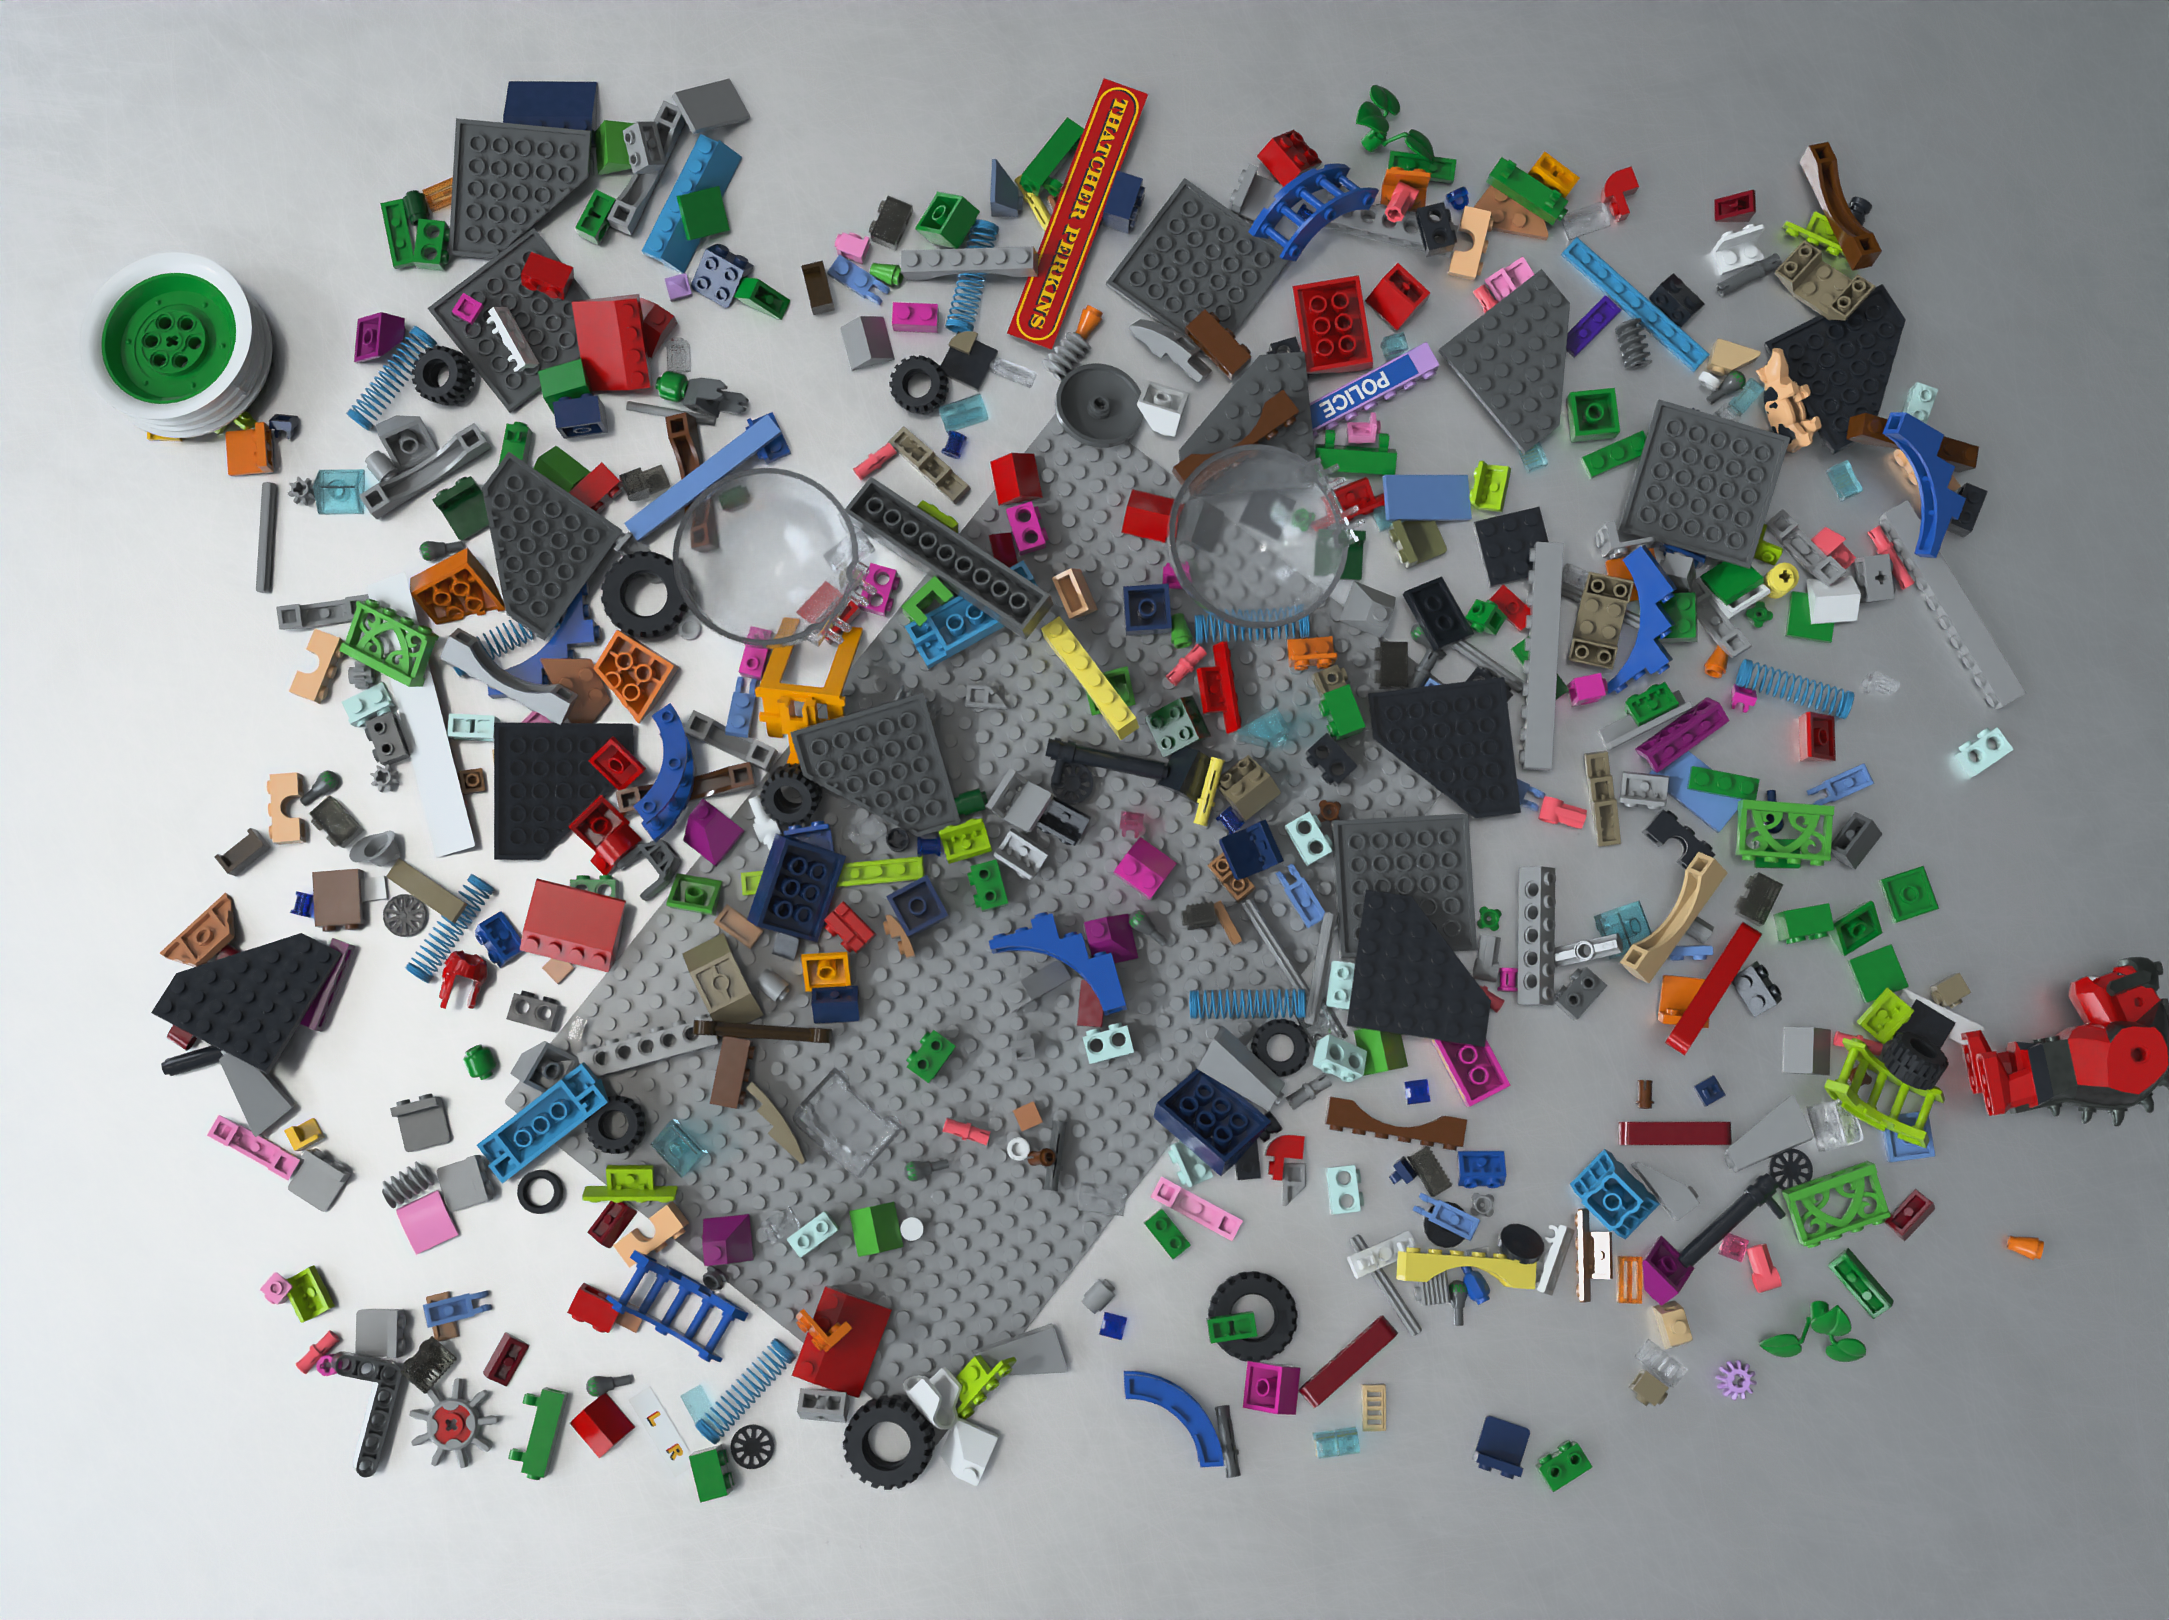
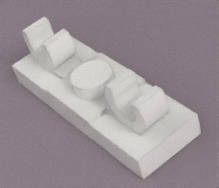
(512, 338)
(1380, 1254)
(1554, 1259)

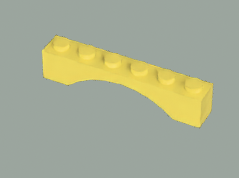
(1090, 677)
(1424, 1266)

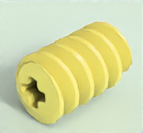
(1781, 579)

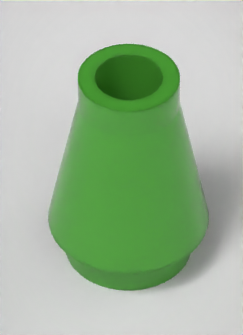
(887, 273)
(1180, 633)

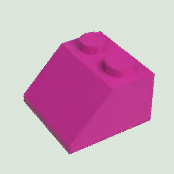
(1144, 868)
(1271, 1388)

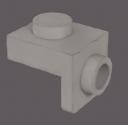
(628, 544)

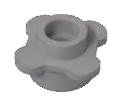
(1487, 1200)

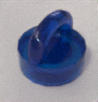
(1458, 194)

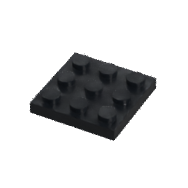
(1507, 543)

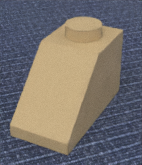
(1730, 357)

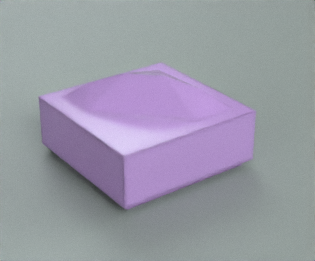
(678, 287)

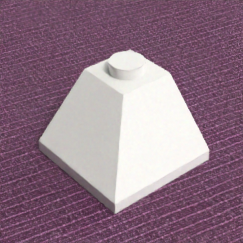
(1162, 407)
(968, 1450)

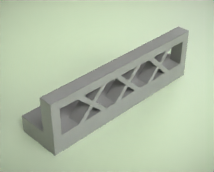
(1627, 729)

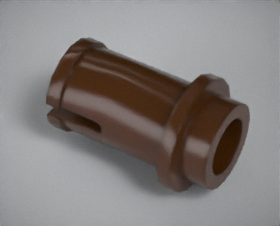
(1645, 1096)
(1044, 1157)

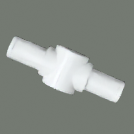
(764, 825)

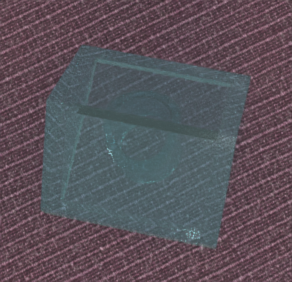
(339, 491)
(678, 1148)

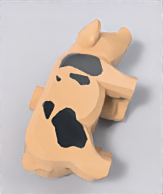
(1784, 403)

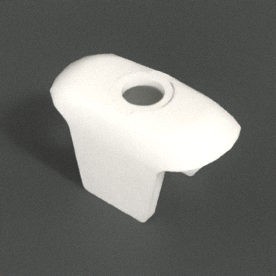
(935, 1397)

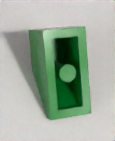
(762, 297)

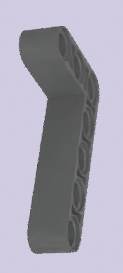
(374, 1406)

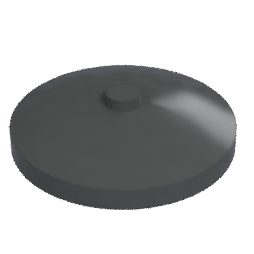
(1098, 405)

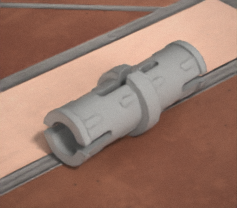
(1308, 1091)

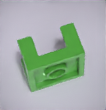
(923, 598)

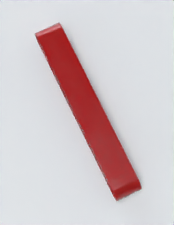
(1713, 988)

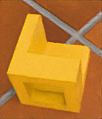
(304, 1134)

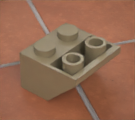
(1247, 787)

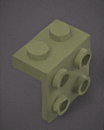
(1416, 541)

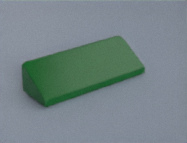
(1861, 1283)

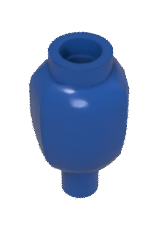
(1476, 1285)

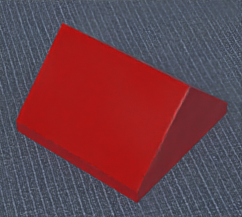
(1016, 478)
(1147, 516)
(1817, 737)
(617, 764)
(598, 822)
(602, 1424)

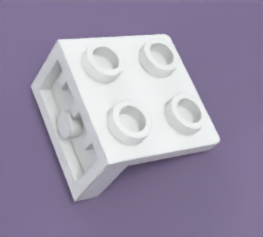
(1738, 249)

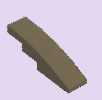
(929, 465)
(1602, 798)
(426, 890)
(781, 1132)

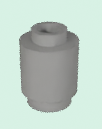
(381, 466)
(773, 985)
(1098, 1296)

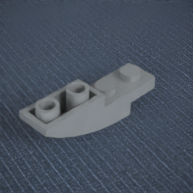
(1165, 340)

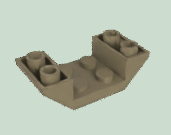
(1822, 285)
(1600, 620)
(721, 982)

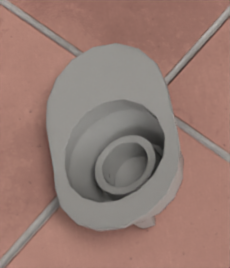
(376, 848)

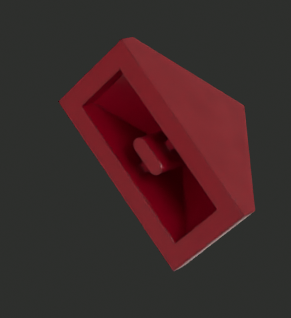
(1736, 207)

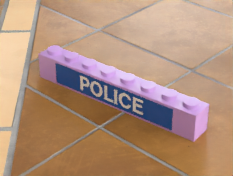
(1372, 387)

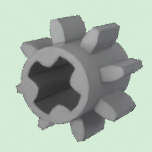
(296, 488)
(361, 675)
(378, 776)

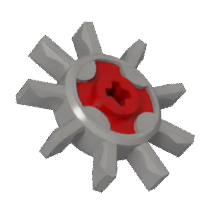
(467, 1424)

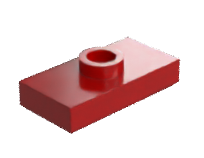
(1512, 607)

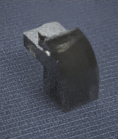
(640, 484)

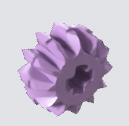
(1743, 1383)

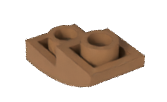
(471, 781)
(1237, 888)
(895, 930)

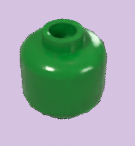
(672, 386)
(479, 1062)

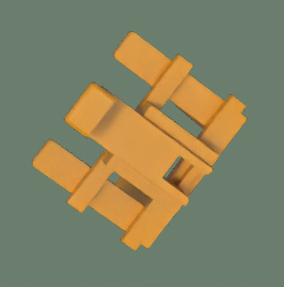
(780, 697)

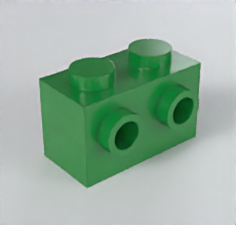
(988, 886)
(930, 1056)
(1563, 1465)

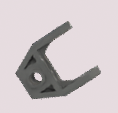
(707, 398)
(654, 853)

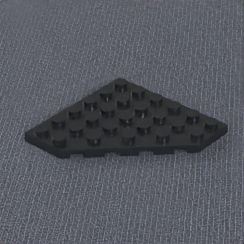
(1844, 363)
(1454, 740)
(546, 782)
(1411, 977)
(250, 999)

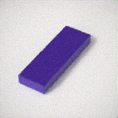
(1591, 325)

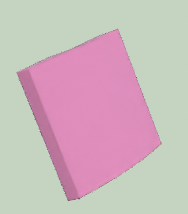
(1509, 278)
(427, 1222)

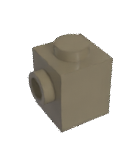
(1950, 991)
(1649, 1389)

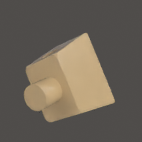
(1672, 1324)

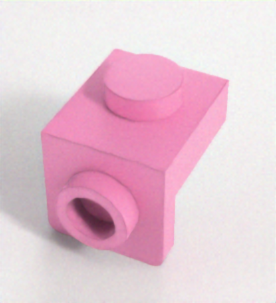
(1362, 431)
(276, 1289)

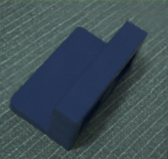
(835, 1004)

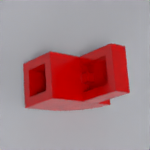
(1617, 187)
(615, 848)
(1283, 1147)

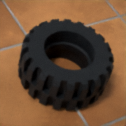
(614, 595)
(1284, 1314)
(872, 1467)

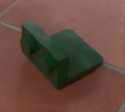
(463, 507)

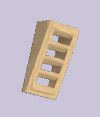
(1365, 1408)

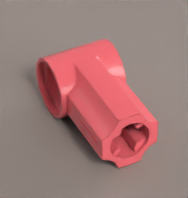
(1401, 201)
(1556, 812)
(1764, 1273)

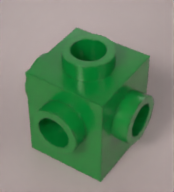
(1485, 617)

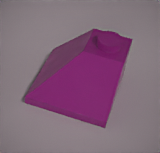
(377, 335)
(711, 832)
(1113, 936)
(727, 1240)
(1663, 1272)

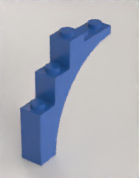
(1933, 474)
(1652, 587)
(573, 632)
(1071, 950)

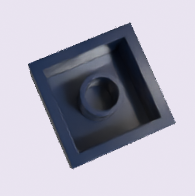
(1122, 202)
(580, 416)
(1147, 609)
(917, 906)

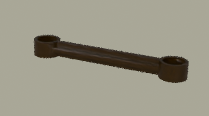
(714, 1028)

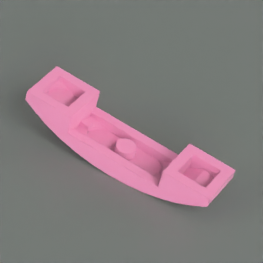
(257, 1148)
(1196, 1208)

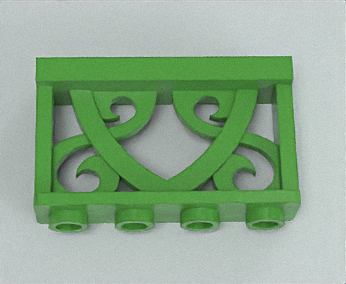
(363, 652)
(1811, 816)
(1806, 1191)

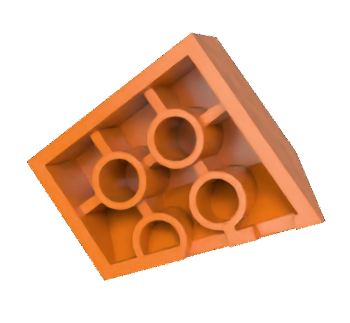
(456, 589)
(634, 673)

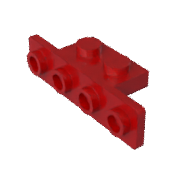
(1359, 494)
(1218, 688)

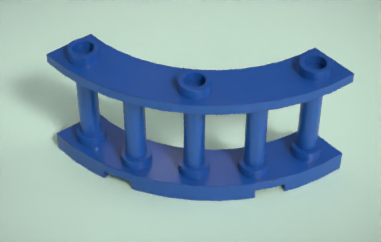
(1302, 187)
(675, 780)
(686, 1287)
(1183, 1406)

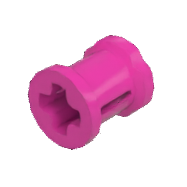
(1509, 973)
(327, 1371)

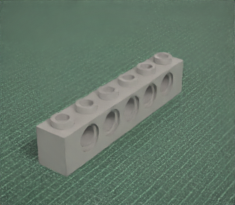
(1379, 231)
(1536, 936)
(639, 1057)

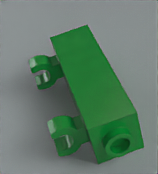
(1051, 158)
(1528, 191)
(517, 441)
(1357, 459)
(543, 1434)

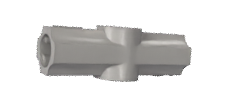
(1600, 948)

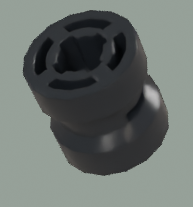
(1860, 208)
(899, 837)
(1274, 1127)

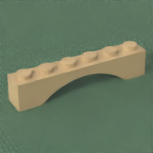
(1699, 884)

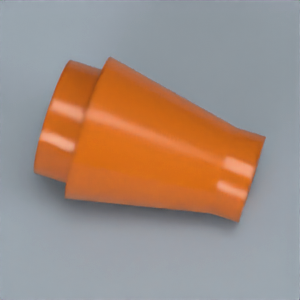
(1088, 321)
(1717, 663)
(2026, 1246)

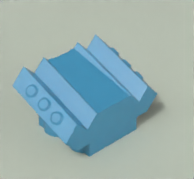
(1614, 1194)

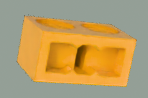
(1553, 174)

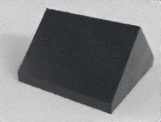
(1187, 773)

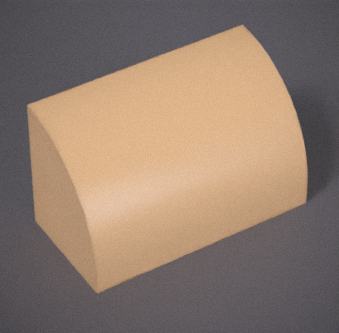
(1074, 593)

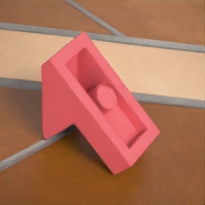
(1831, 544)

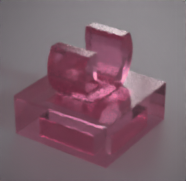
(1131, 821)
(1733, 1247)

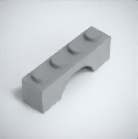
(746, 749)

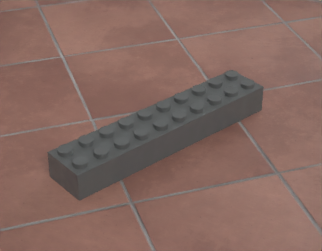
(949, 557)

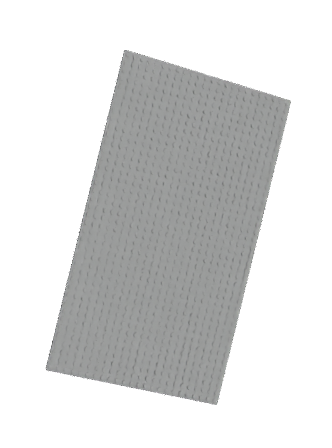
(991, 1232)

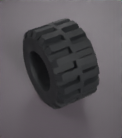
(427, 375)
(902, 376)
(782, 808)
(1299, 1040)
(1915, 1060)
(631, 1137)

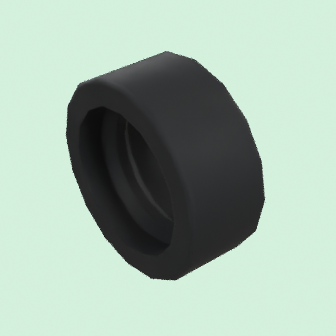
(522, 1191)

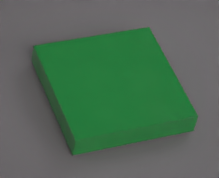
(703, 213)
(1731, 581)
(1800, 624)
(1908, 894)
(1877, 972)

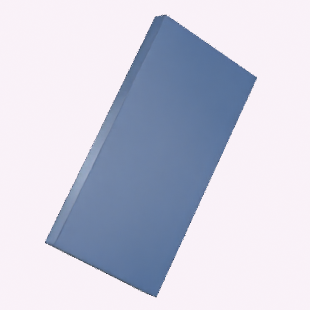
(1427, 497)
(1710, 808)

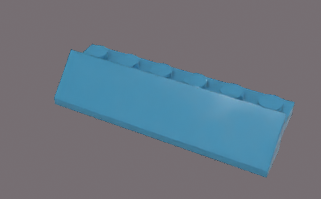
(707, 166)
(955, 626)
(543, 1122)

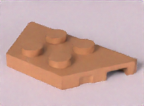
(1511, 216)
(581, 679)
(204, 935)

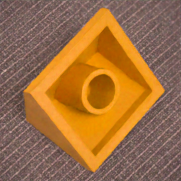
(826, 970)

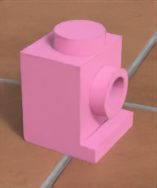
(852, 246)

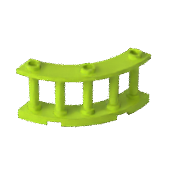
(1868, 1111)

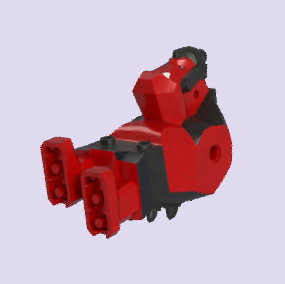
(2093, 1066)

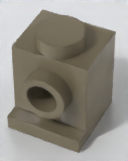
(1321, 681)

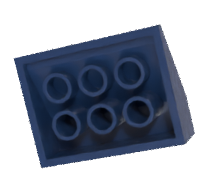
(553, 105)
(796, 888)
(1211, 1120)

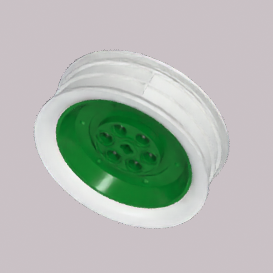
(133, 314)

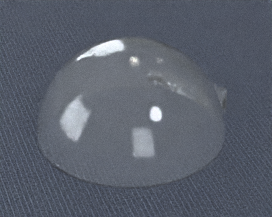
(1259, 536)
(769, 560)

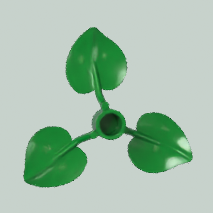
(1372, 117)
(1824, 1322)

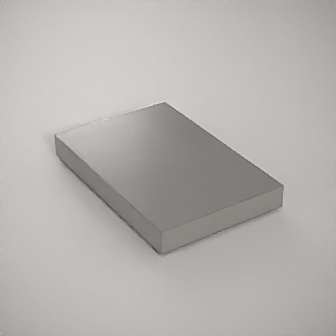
(711, 106)

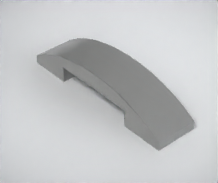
(1803, 549)
(318, 614)
(1717, 624)

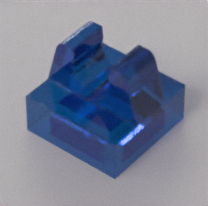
(1417, 1091)
(1113, 1325)

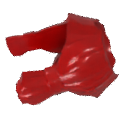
(467, 966)

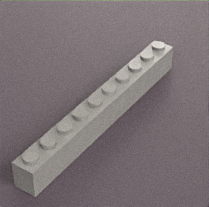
(1953, 609)
(1542, 656)

